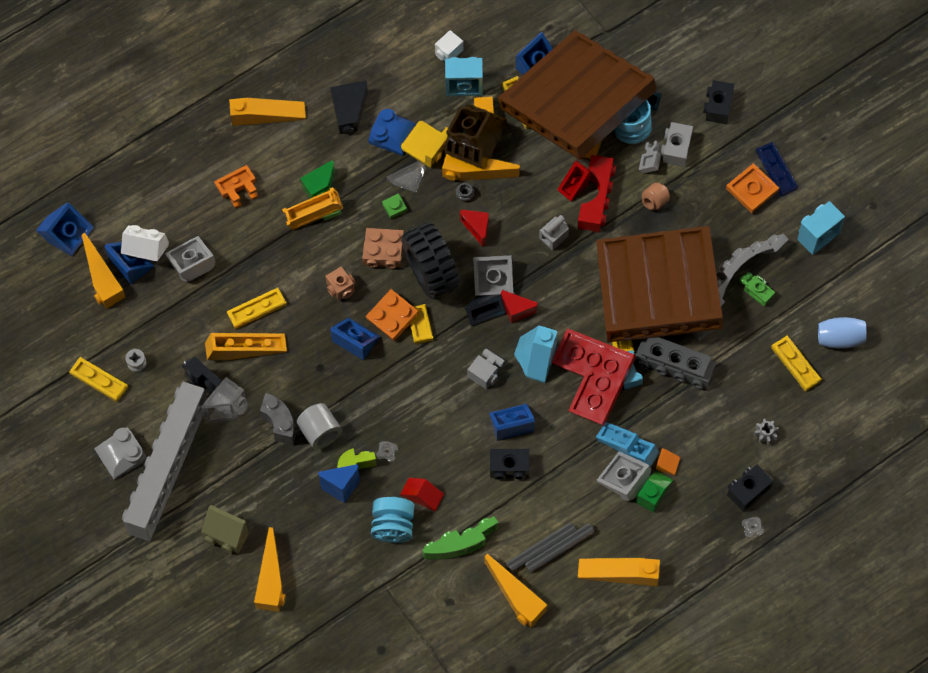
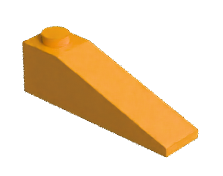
(259, 111)
(460, 170)
(105, 284)
(243, 345)
(620, 570)
(269, 588)
(524, 602)

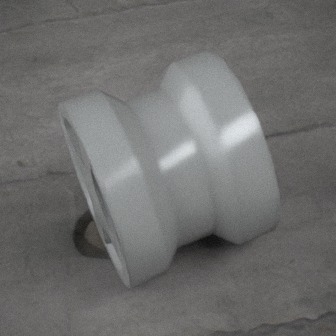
(138, 364)

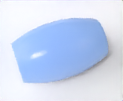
(842, 332)

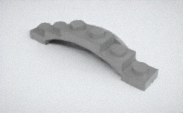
(741, 255)

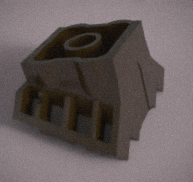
(474, 135)

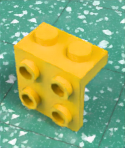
(425, 143)

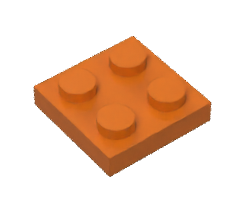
(752, 188)
(392, 315)

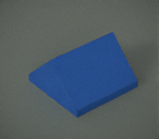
(532, 53)
(130, 266)
(354, 337)
(512, 422)
(340, 481)

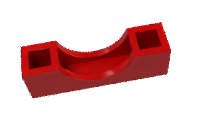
(591, 213)

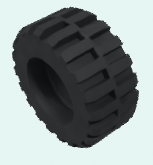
(430, 260)

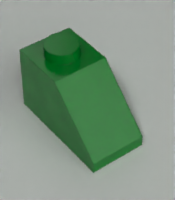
(319, 180)
(654, 491)

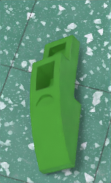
(454, 545)

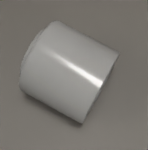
(319, 426)

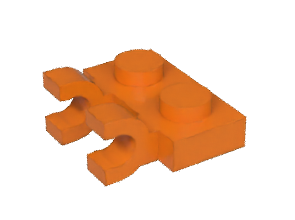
(235, 182)

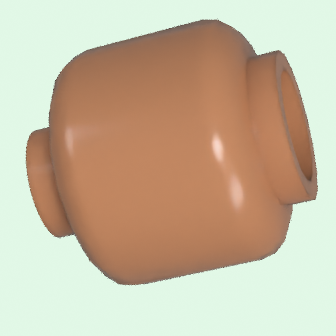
(655, 196)

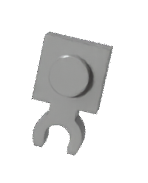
(651, 159)

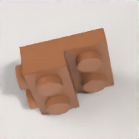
(383, 248)

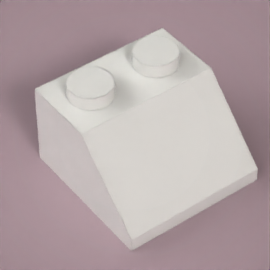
(143, 243)

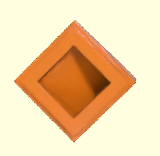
(667, 462)

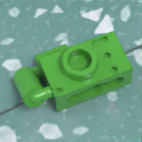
(757, 288)

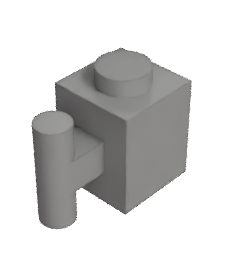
(554, 232)
(484, 371)

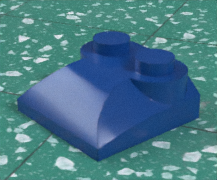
(390, 131)

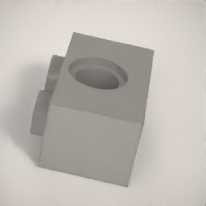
(678, 134)

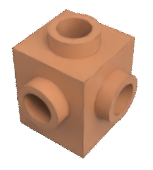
(340, 284)

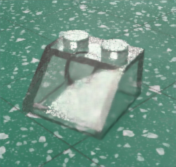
(225, 402)

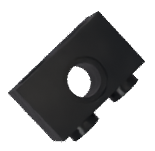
(721, 92)
(518, 457)
(746, 497)

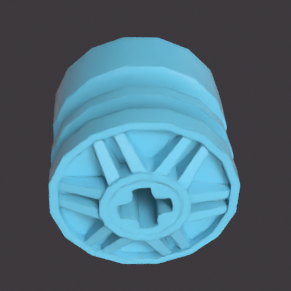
(635, 126)
(392, 519)

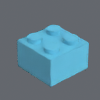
(464, 76)
(820, 227)

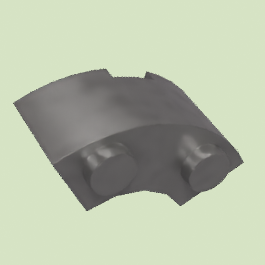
(279, 417)

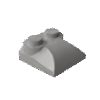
(191, 259)
(493, 275)
(121, 453)
(625, 476)

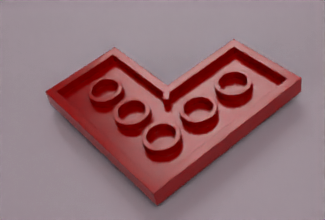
(603, 373)

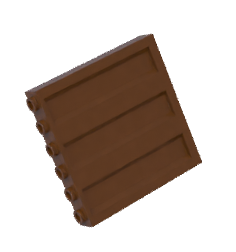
(577, 94)
(659, 284)

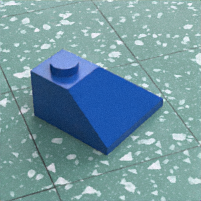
(65, 228)

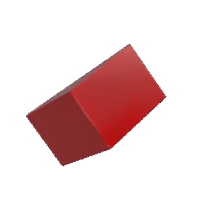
(575, 181)
(476, 223)
(517, 306)
(422, 493)

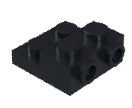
(200, 375)

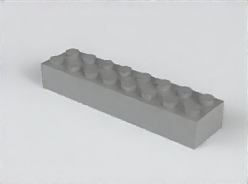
(165, 461)

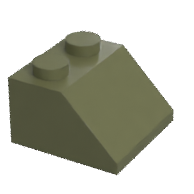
(224, 530)

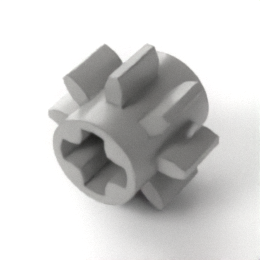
(769, 427)

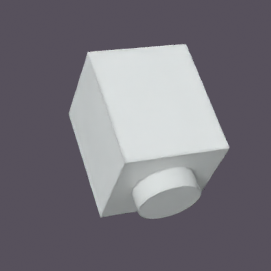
(448, 46)

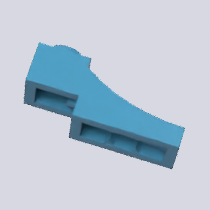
(628, 443)

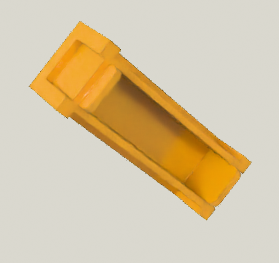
(313, 209)

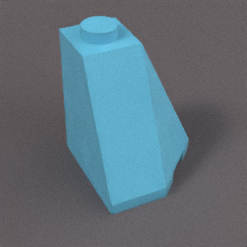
(536, 352)

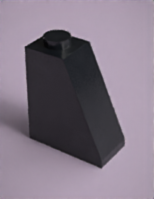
(349, 105)

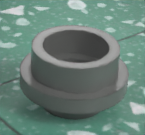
(464, 187)

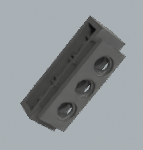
(686, 361)

